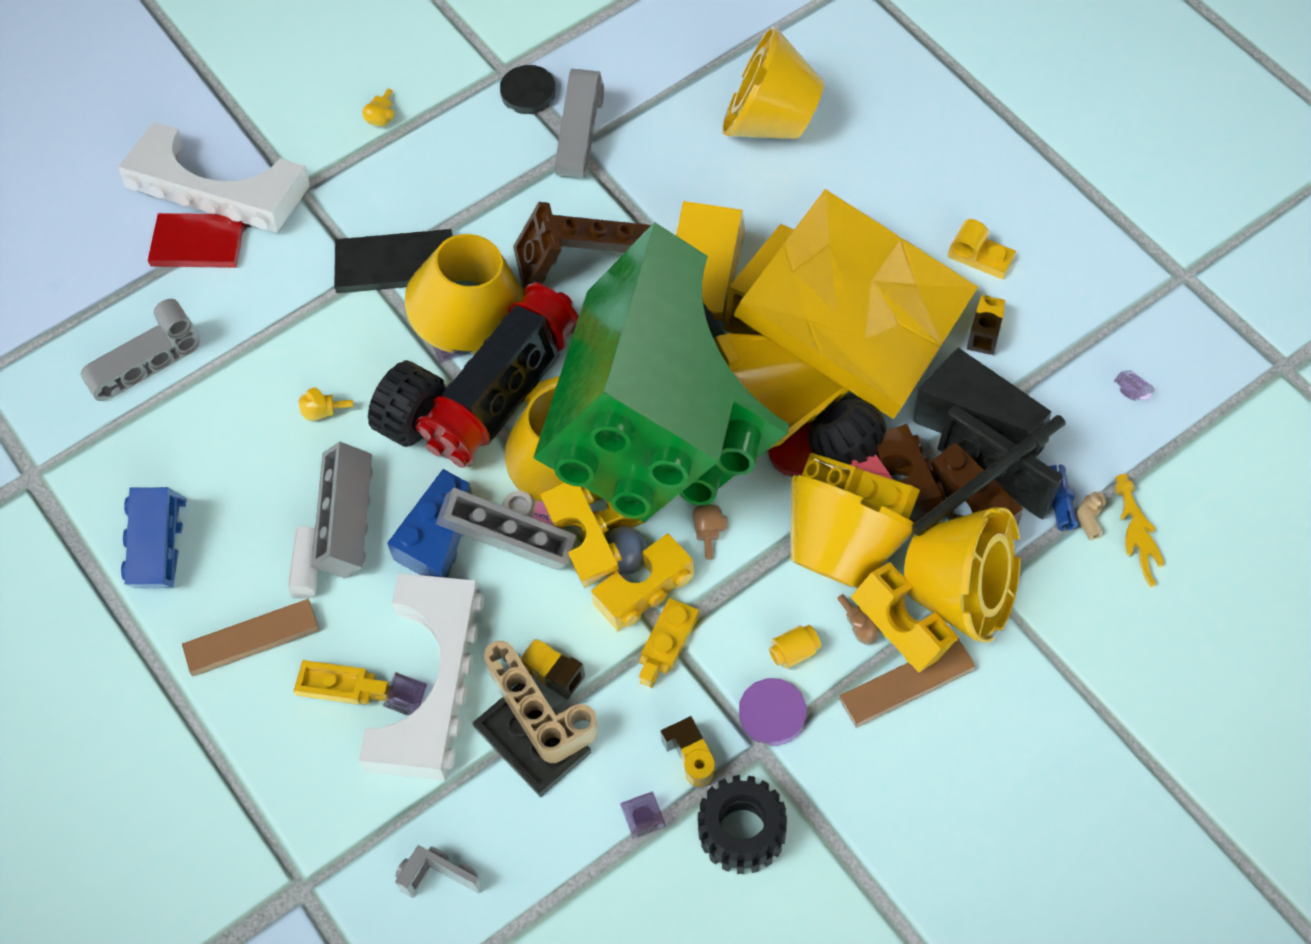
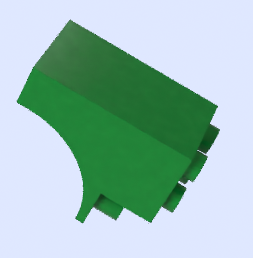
(646, 393)

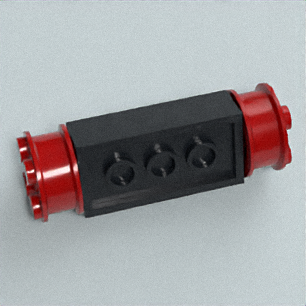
(499, 375)

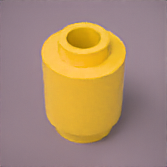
(794, 646)

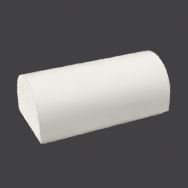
(302, 576)

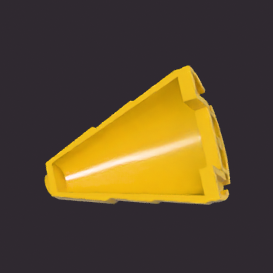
(779, 379)

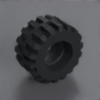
(401, 399)
(749, 797)

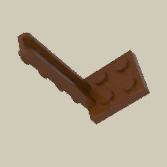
(546, 233)

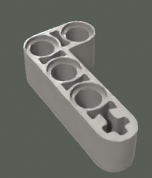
(582, 99)
(144, 354)

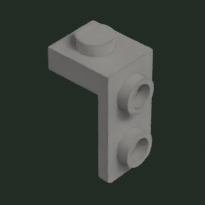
(415, 869)

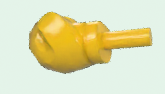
(379, 110)
(316, 406)

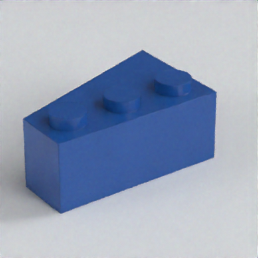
(151, 537)
(422, 543)

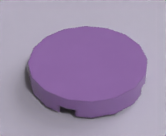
(772, 711)

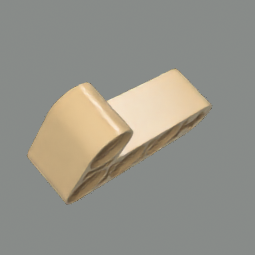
(531, 700)

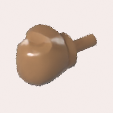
(708, 524)
(863, 627)

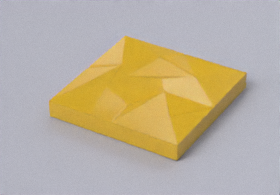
(856, 302)

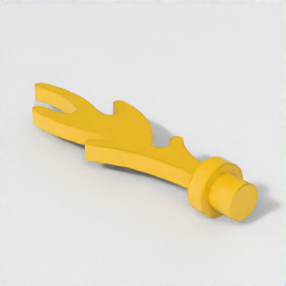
(1135, 532)

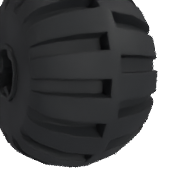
(847, 431)

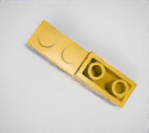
(872, 487)

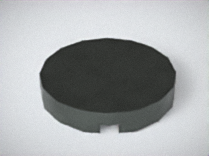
(527, 89)

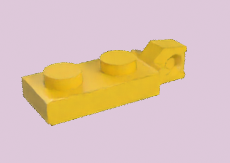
(666, 640)
(339, 683)

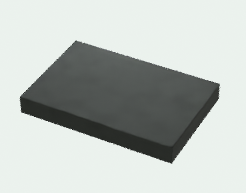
(511, 742)

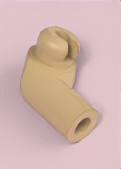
(1088, 513)

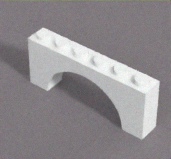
(257, 200)
(424, 739)

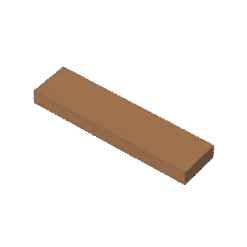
(250, 637)
(904, 685)

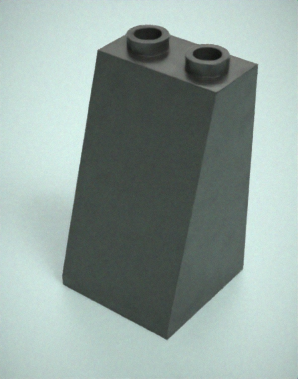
(982, 394)

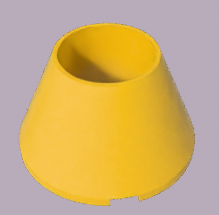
(775, 93)
(456, 314)
(525, 471)
(842, 533)
(967, 571)

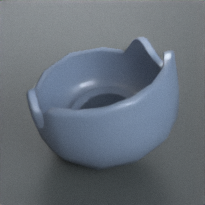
(630, 546)

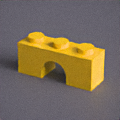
(594, 557)
(626, 601)
(883, 601)

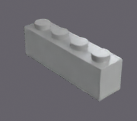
(342, 510)
(505, 529)

